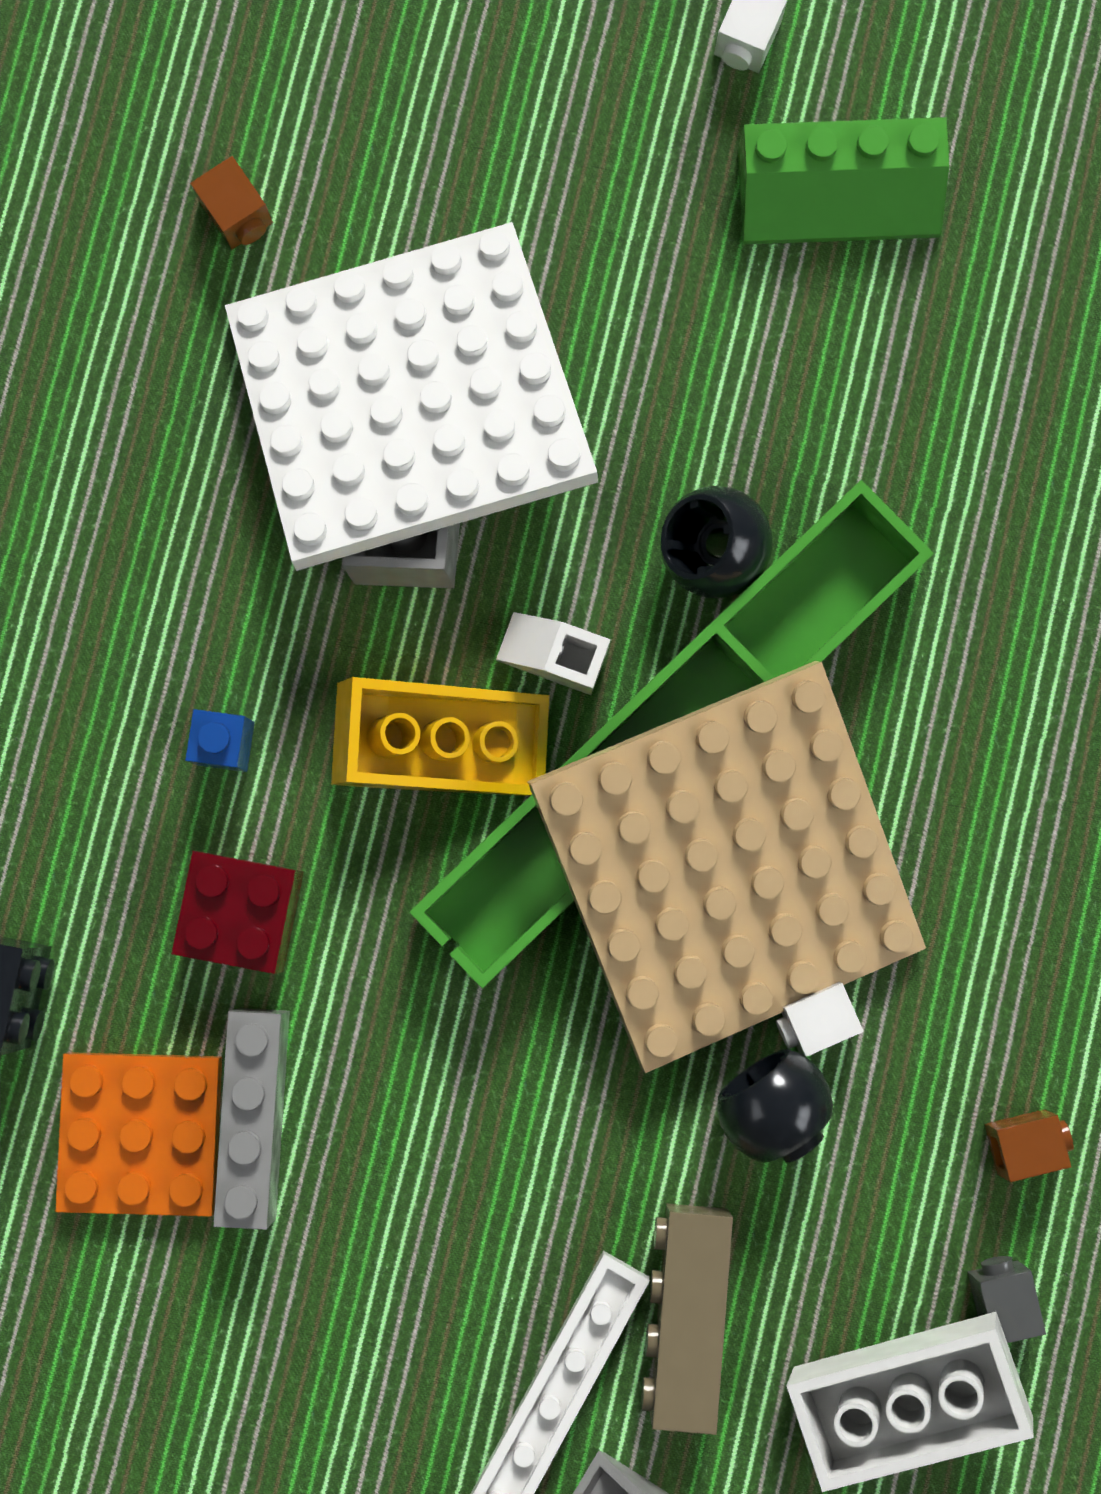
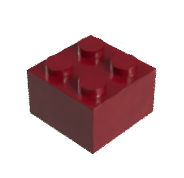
(237, 912)

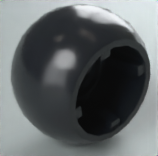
(717, 529)
(776, 1107)

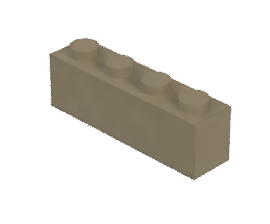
(689, 1318)

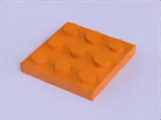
(138, 1134)

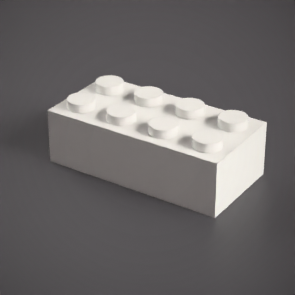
(910, 1402)

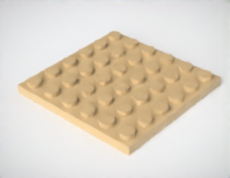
(728, 864)

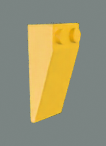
(438, 737)

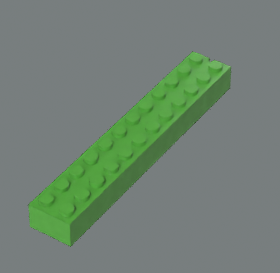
(779, 623)

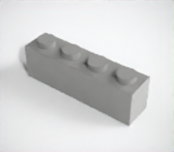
(251, 1118)

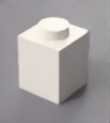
(749, 32)
(819, 1020)

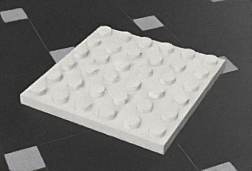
(408, 396)

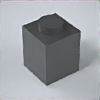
(1010, 1291)

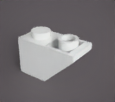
(554, 651)

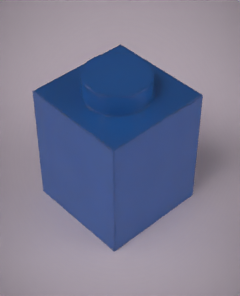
(220, 740)

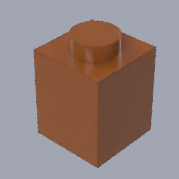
(232, 203)
(1029, 1145)

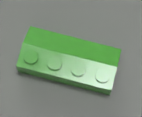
(843, 180)

